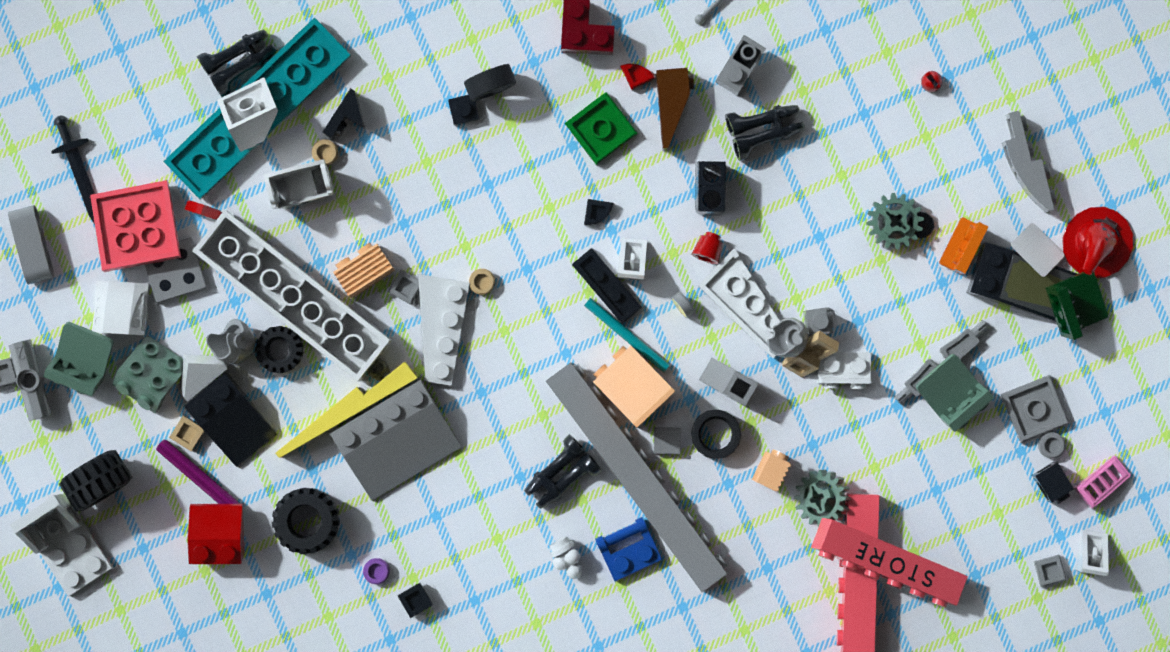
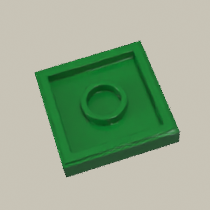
(601, 128)

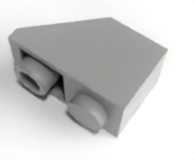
(740, 65)
(728, 381)

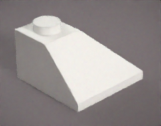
(249, 113)

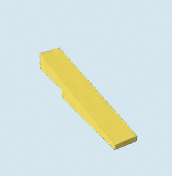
(351, 405)

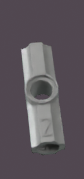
(25, 362)

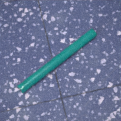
(627, 335)

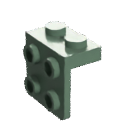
(80, 359)
(149, 374)
(954, 393)

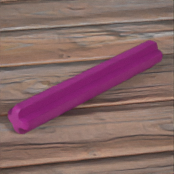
(194, 473)

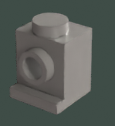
(818, 320)

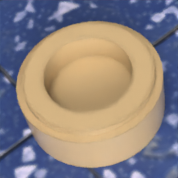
(325, 150)
(482, 281)

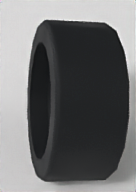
(490, 82)
(735, 430)

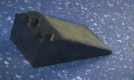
(1010, 281)

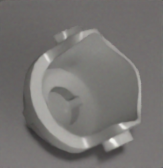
(233, 344)

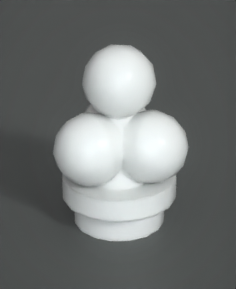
(566, 557)

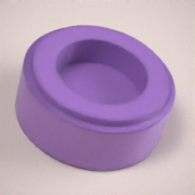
(376, 571)

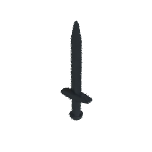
(71, 149)

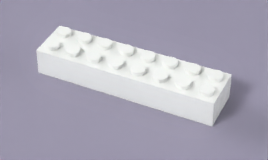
(292, 295)

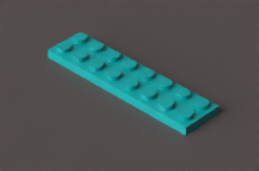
(291, 79)

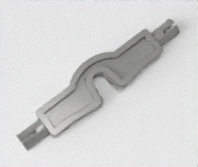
(959, 346)

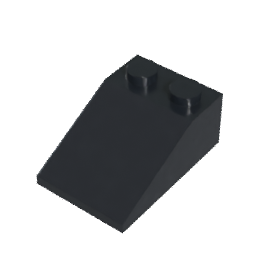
(230, 419)

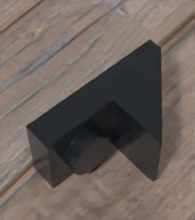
(348, 109)

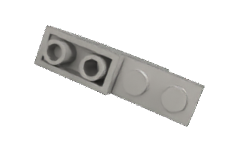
(1029, 174)

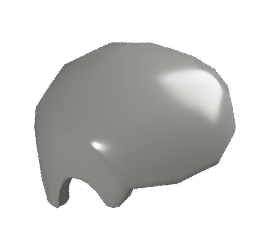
(788, 338)

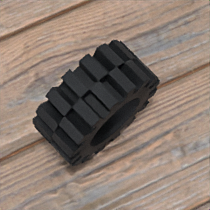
(295, 349)

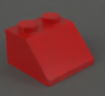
(216, 534)

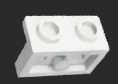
(847, 368)

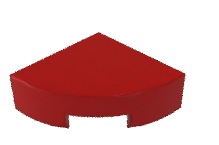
(636, 75)
(202, 210)

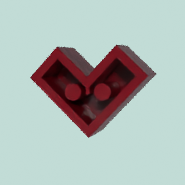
(579, 35)

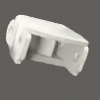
(299, 185)

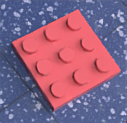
(135, 226)

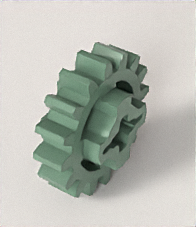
(902, 212)
(812, 492)

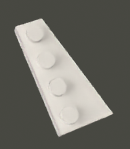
(741, 299)
(441, 323)

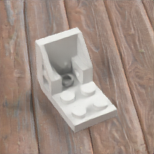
(63, 543)

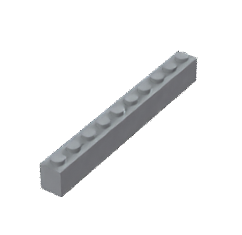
(636, 477)

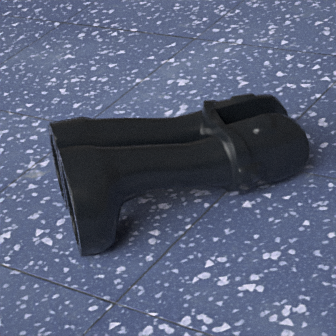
(223, 79)
(744, 144)
(571, 451)

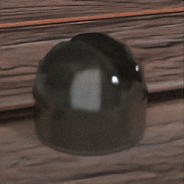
(378, 369)

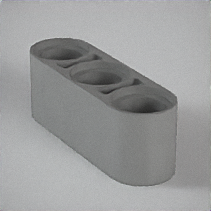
(31, 244)

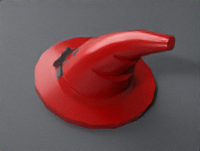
(1097, 242)

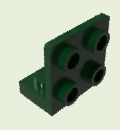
(1076, 304)

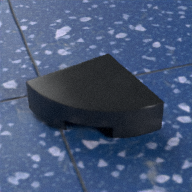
(597, 211)

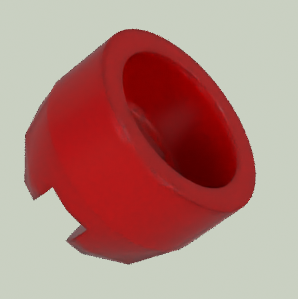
(927, 84)

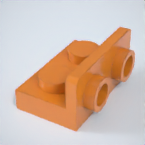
(963, 245)

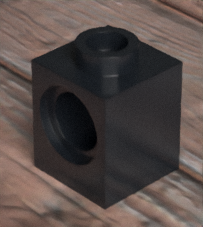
(1053, 483)

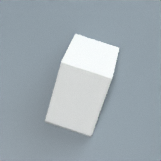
(632, 259)
(198, 373)
(1093, 553)

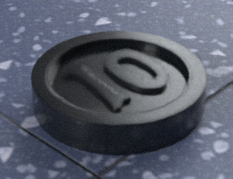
(927, 225)

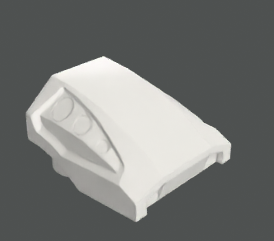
(121, 307)

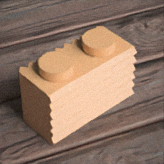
(363, 270)
(772, 469)

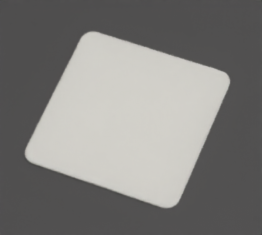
(1037, 250)

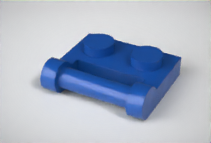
(631, 557)

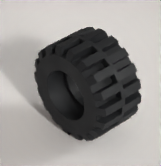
(95, 480)
(285, 531)

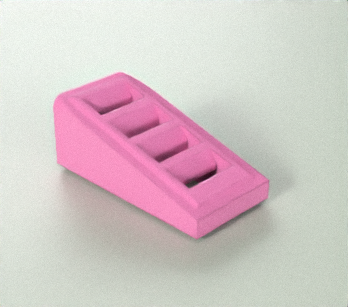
(1089, 480)

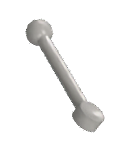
(700, 18)

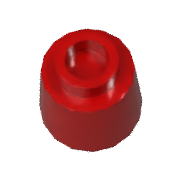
(708, 248)

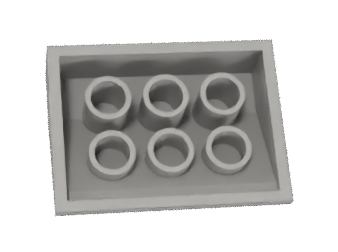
(395, 440)

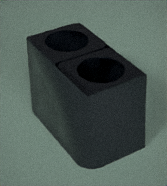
(707, 186)

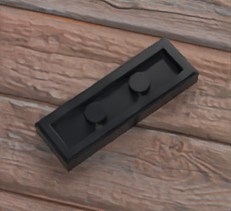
(606, 285)

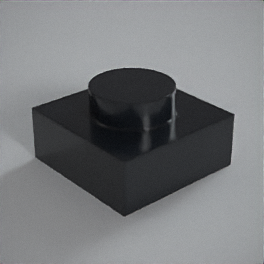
(463, 110)
(415, 600)

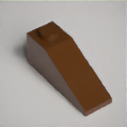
(673, 93)

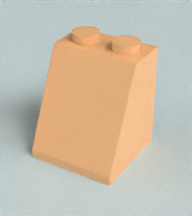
(632, 385)

